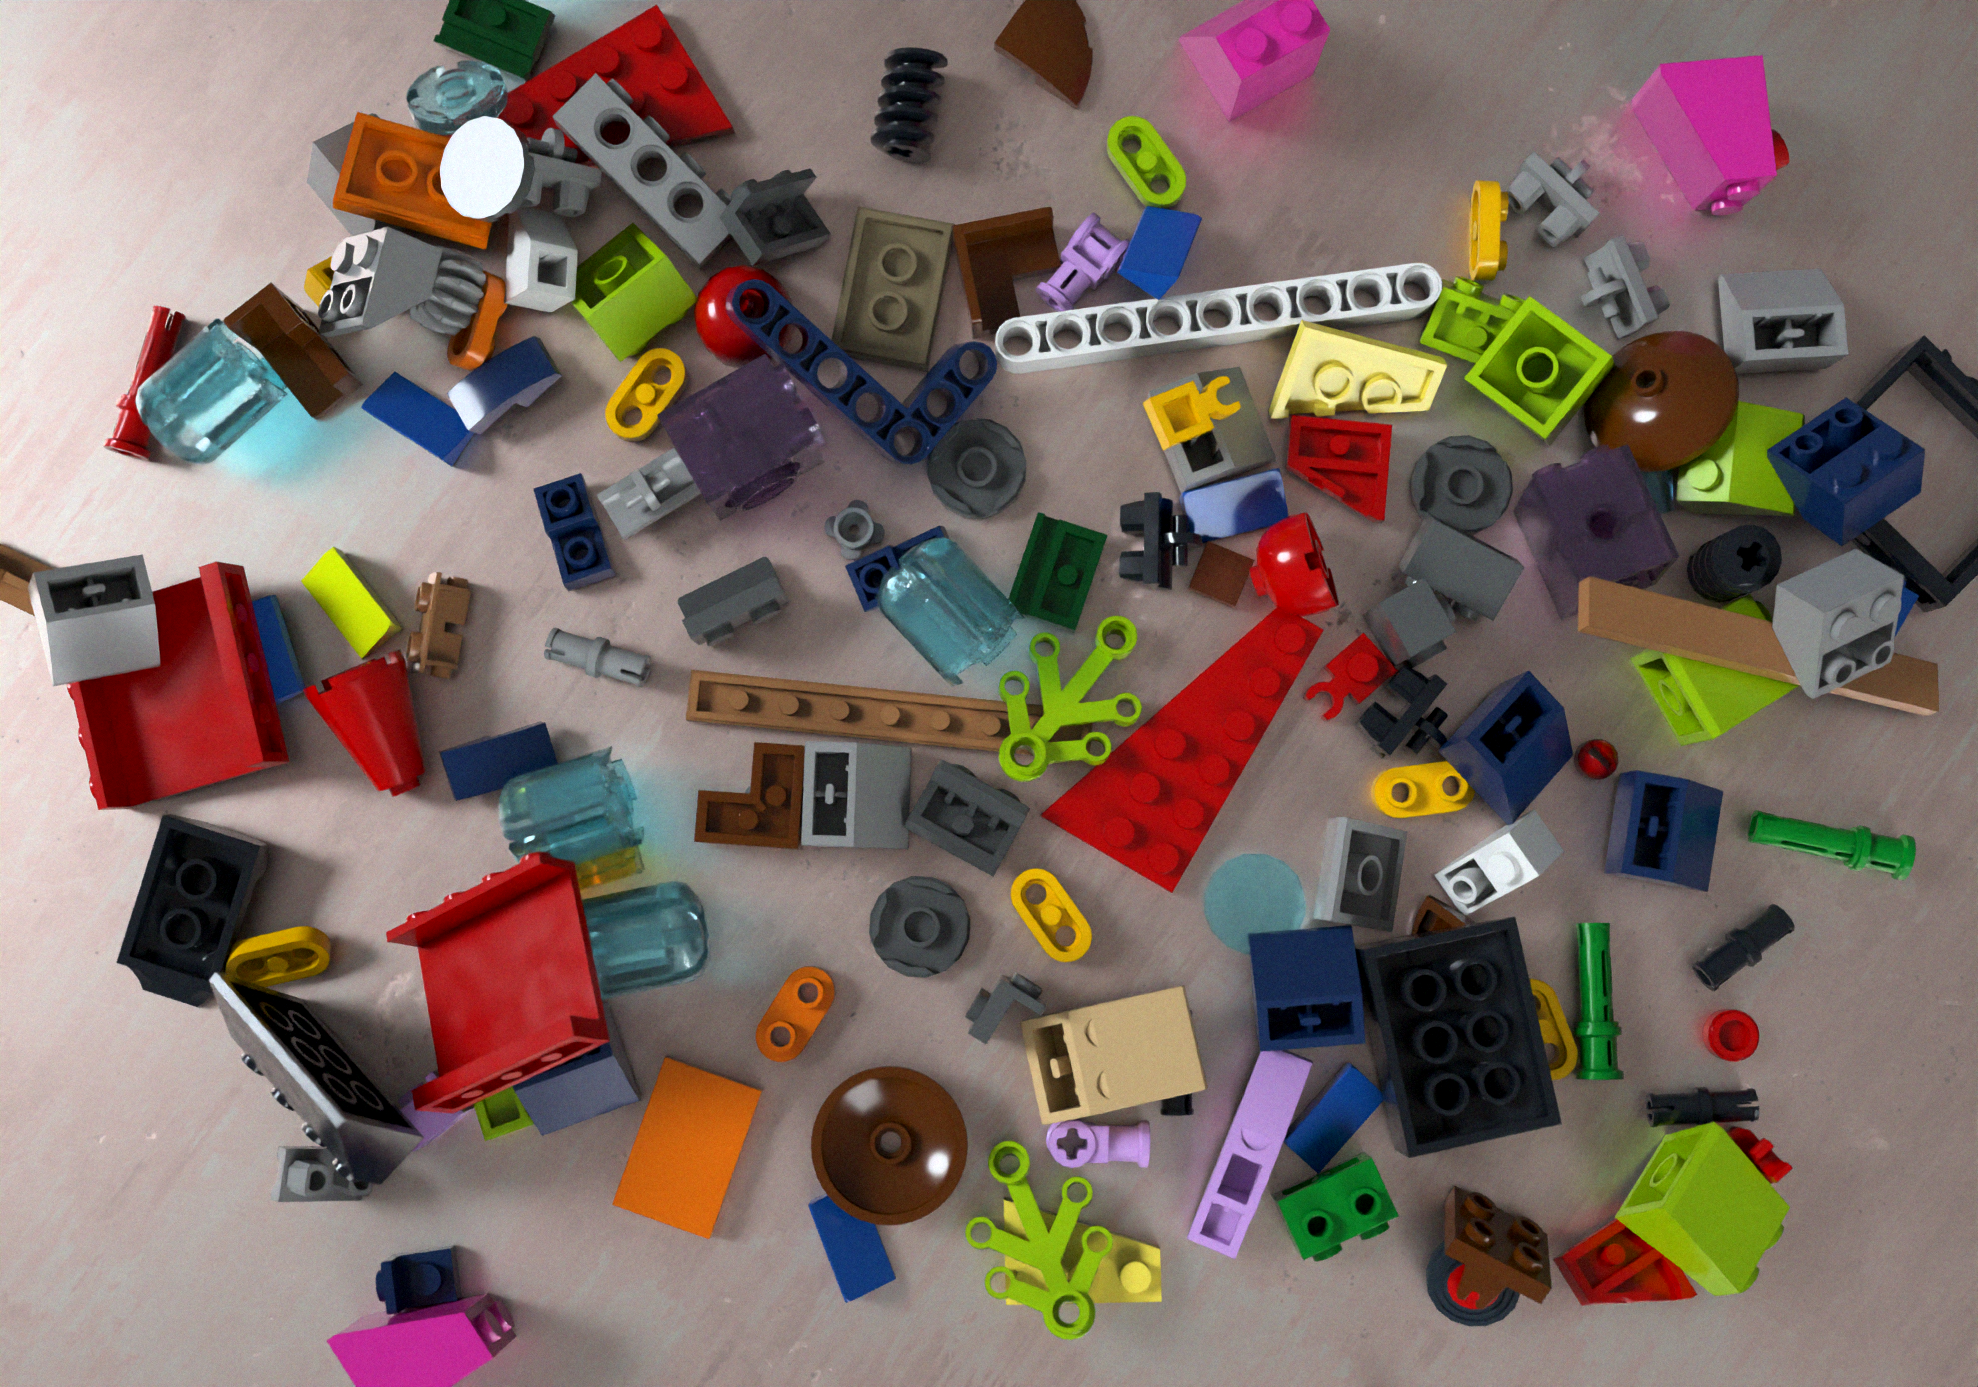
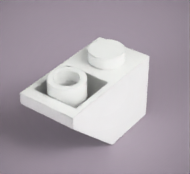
(539, 261)
(1500, 863)

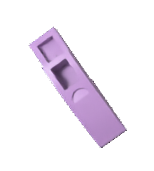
(1250, 1151)

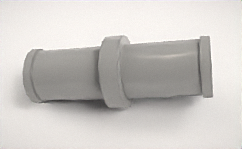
(597, 657)

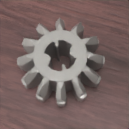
(454, 293)

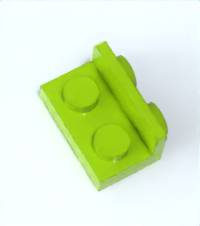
(1466, 319)

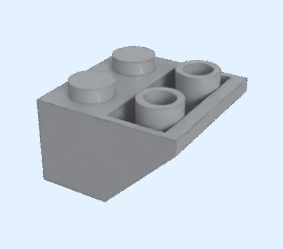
(376, 280)
(1781, 321)
(1229, 448)
(96, 619)
(1838, 620)
(856, 795)

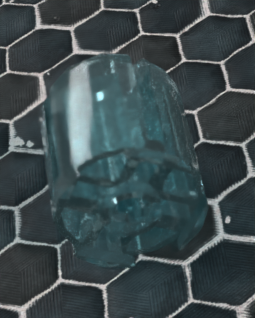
(208, 395)
(947, 608)
(571, 809)
(647, 938)

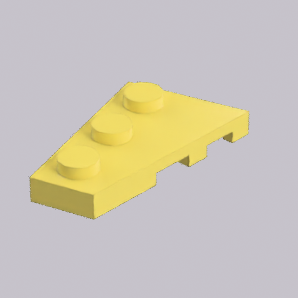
(1352, 372)
(1123, 1276)

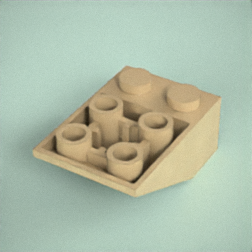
(1113, 1055)

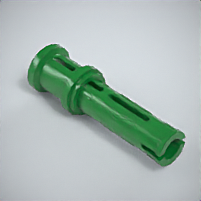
(1855, 847)
(1597, 1026)

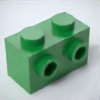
(1335, 1207)

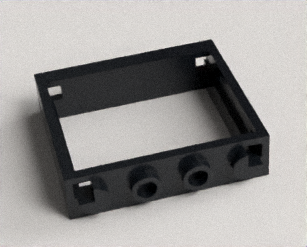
(1882, 541)

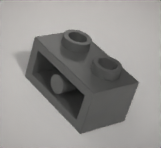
(1460, 568)
(1411, 624)

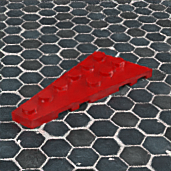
(650, 67)
(1176, 770)

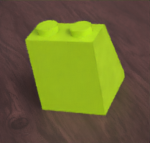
(1706, 698)
(1706, 1209)

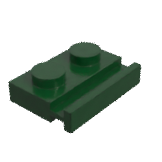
(497, 33)
(1056, 571)

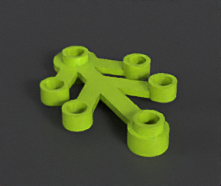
(1064, 706)
(1044, 1249)

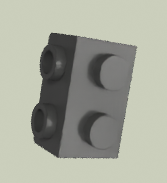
(774, 217)
(731, 601)
(967, 816)
(991, 1006)

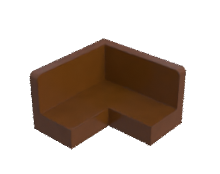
(994, 255)
(294, 350)
(765, 816)

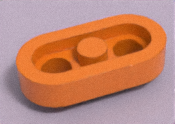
(475, 343)
(795, 1014)

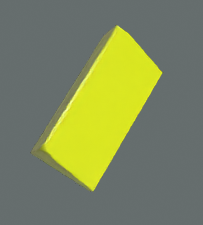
(350, 603)

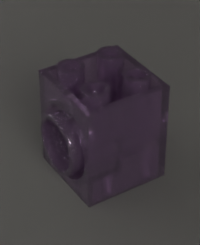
(745, 437)
(1594, 524)

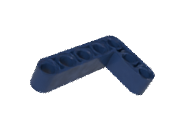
(855, 381)

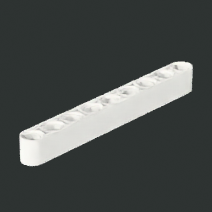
(1237, 303)

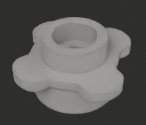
(840, 527)

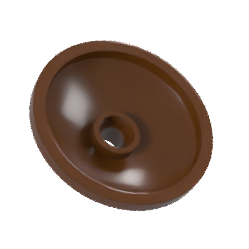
(1677, 414)
(880, 1182)

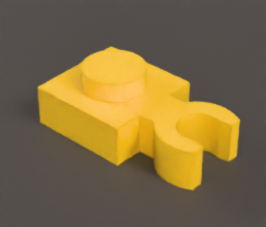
(1185, 413)

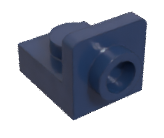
(418, 1279)

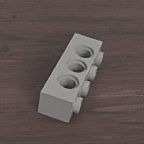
(583, 123)

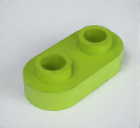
(1149, 164)

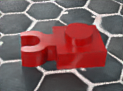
(1355, 673)
(1760, 1154)

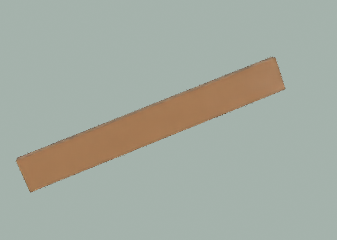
(1736, 643)
(858, 712)

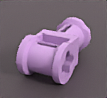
(1086, 262)
(1101, 1143)

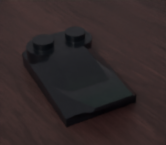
(190, 907)

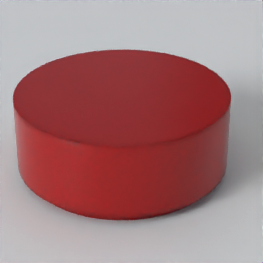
(1731, 1035)

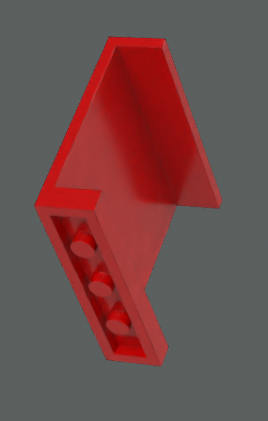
(194, 716)
(505, 981)

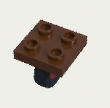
(1486, 1261)

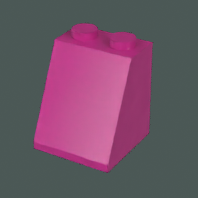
(1256, 51)
(1711, 129)
(424, 1343)

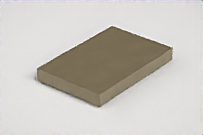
(893, 288)

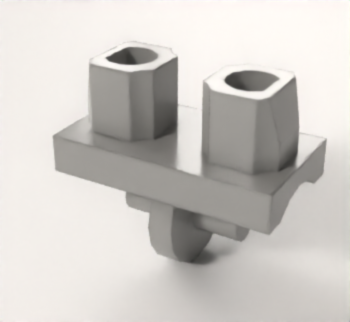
(557, 170)
(1558, 191)
(1620, 287)
(649, 493)
(309, 1176)

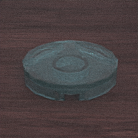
(448, 99)
(1252, 897)

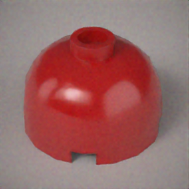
(715, 327)
(1294, 568)

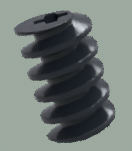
(905, 103)
(1734, 564)

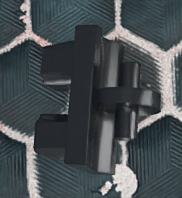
(1156, 521)
(1418, 694)

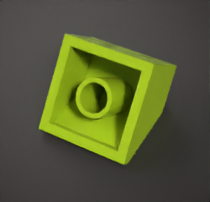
(630, 292)
(1540, 370)
(1735, 471)

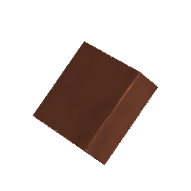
(1220, 574)

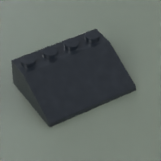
(1456, 1037)
(316, 1079)

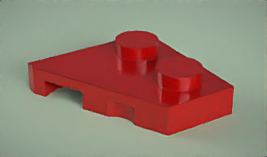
(1342, 460)
(1621, 1269)

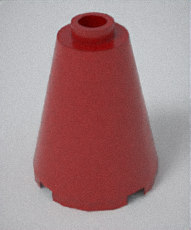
(375, 721)

